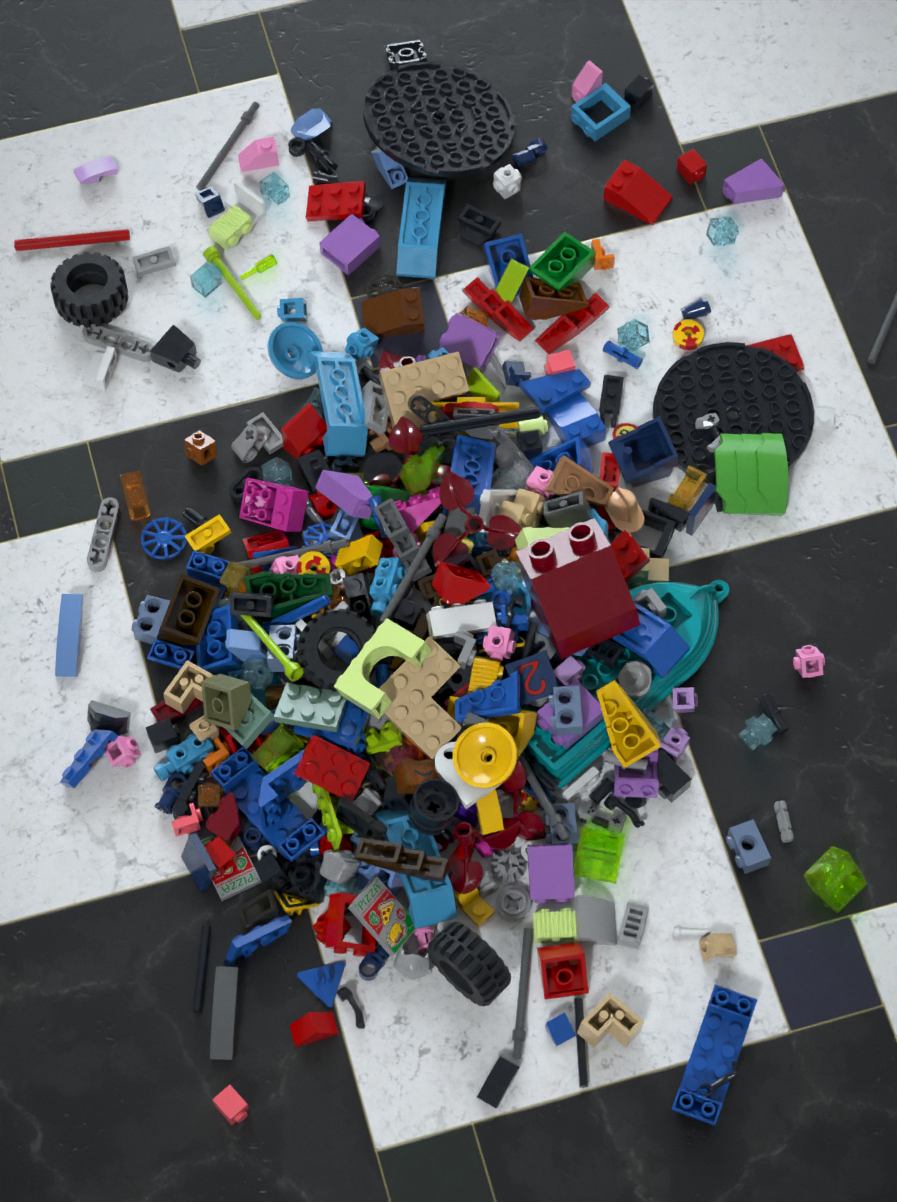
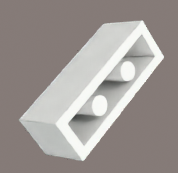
(470, 618)

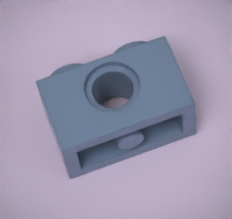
(748, 834)

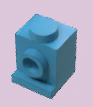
(287, 305)

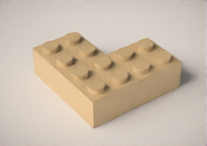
(431, 378)
(413, 708)

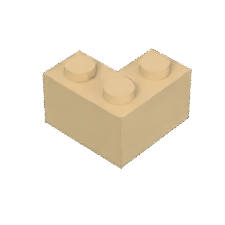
(525, 509)
(654, 572)
(186, 687)
(613, 1018)

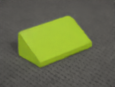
(511, 280)
(481, 387)

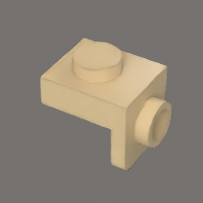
(204, 729)
(717, 946)

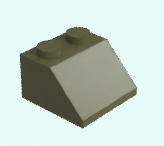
(225, 700)

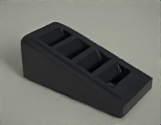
(670, 512)
(611, 662)

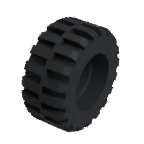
(87, 270)
(315, 630)
(469, 964)

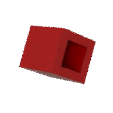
(692, 166)
(221, 855)

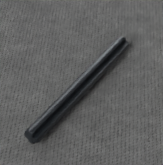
(479, 421)

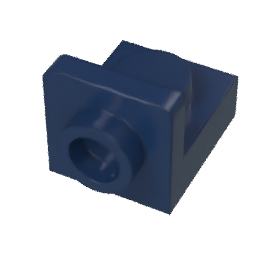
(211, 201)
(515, 372)

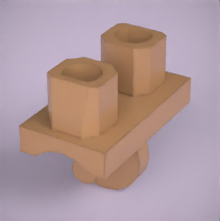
(380, 442)

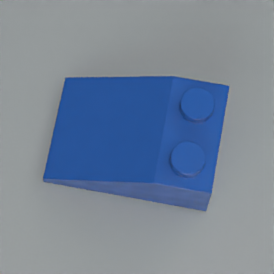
(500, 252)
(576, 419)
(573, 449)
(212, 650)

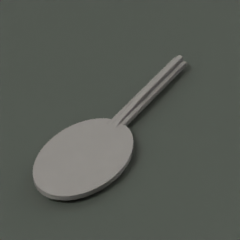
(512, 393)

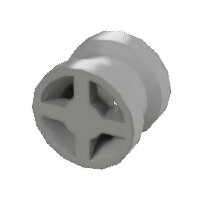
(487, 885)

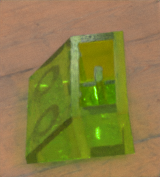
(421, 470)
(278, 748)
(598, 854)
(835, 878)

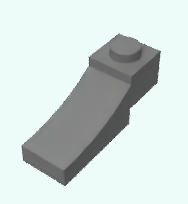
(375, 407)

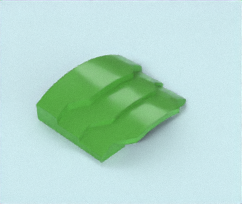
(752, 474)

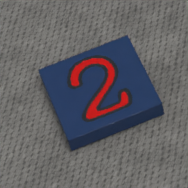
(700, 509)
(536, 677)

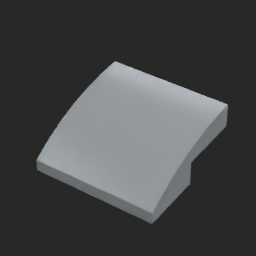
(595, 920)

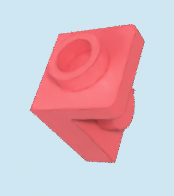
(187, 824)

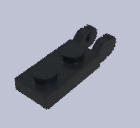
(611, 397)
(189, 791)
(360, 821)

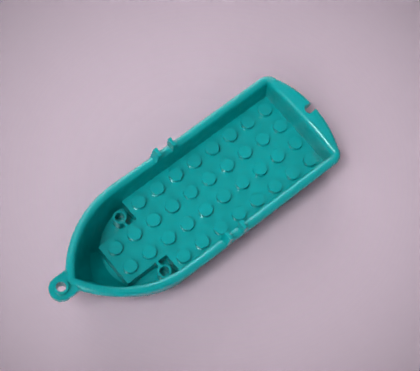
(694, 616)

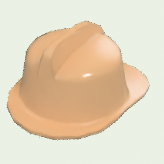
(625, 510)

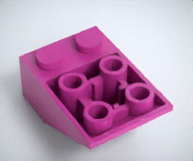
(274, 505)
(418, 508)

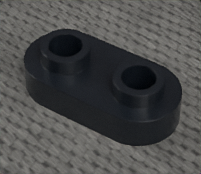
(239, 483)

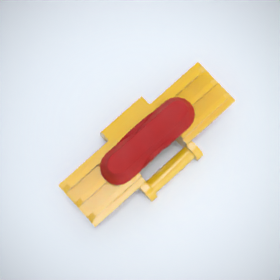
(476, 402)

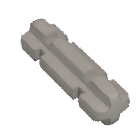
(783, 821)

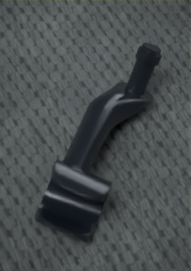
(516, 601)
(612, 802)
(345, 994)
(720, 1082)

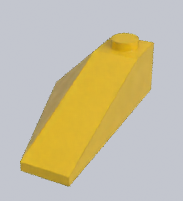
(519, 725)
(626, 725)

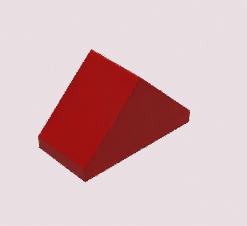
(313, 1027)

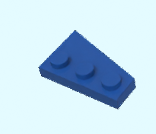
(554, 389)
(493, 701)
(82, 761)
(259, 935)

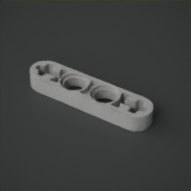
(120, 339)
(101, 534)

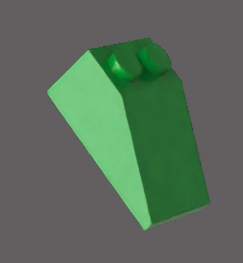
(563, 262)

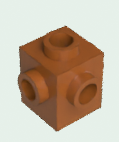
(200, 448)

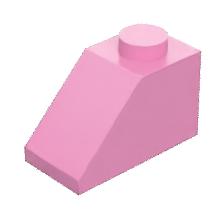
(587, 81)
(259, 155)

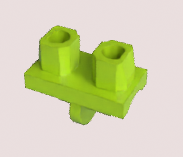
(383, 740)

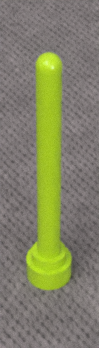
(212, 255)
(292, 669)

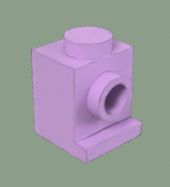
(569, 671)
(684, 699)
(672, 749)

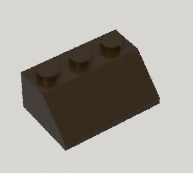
(188, 612)

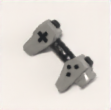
(710, 422)
(588, 815)

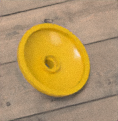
(474, 747)

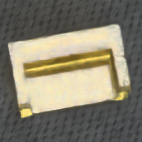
(688, 489)
(234, 578)

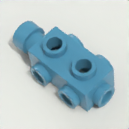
(385, 583)
(186, 763)

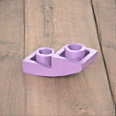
(92, 170)

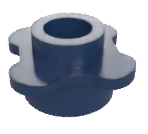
(249, 833)

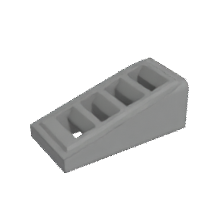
(629, 941)

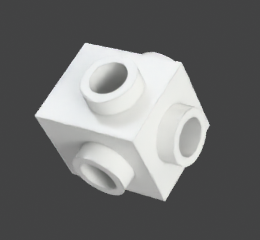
(507, 181)

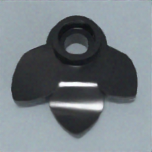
(372, 206)
(432, 441)

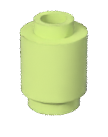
(533, 425)

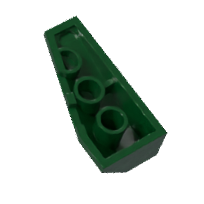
(289, 590)

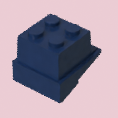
(645, 453)

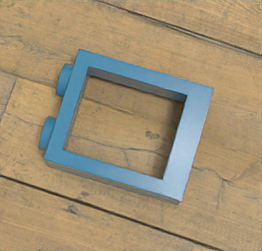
(612, 100)

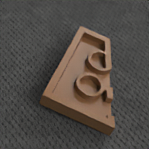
(572, 478)

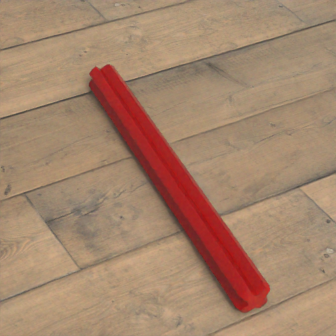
(72, 240)

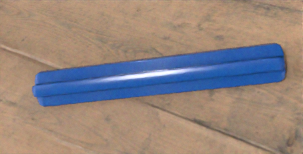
(298, 613)

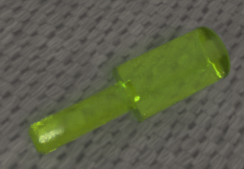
(260, 266)

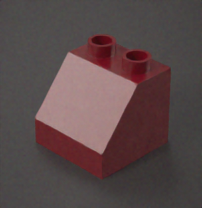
(577, 588)

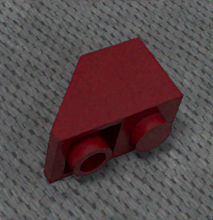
(226, 821)

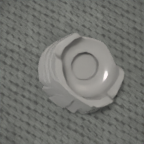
(635, 678)
(339, 865)
(412, 965)

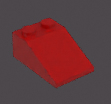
(636, 193)

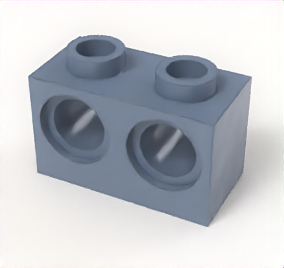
(149, 619)
(286, 639)
(569, 710)
(568, 811)

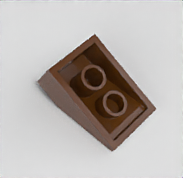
(545, 302)
(394, 313)

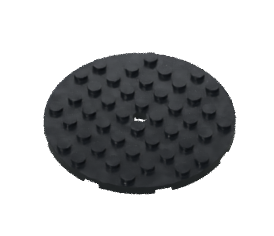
(403, 124)
(735, 379)

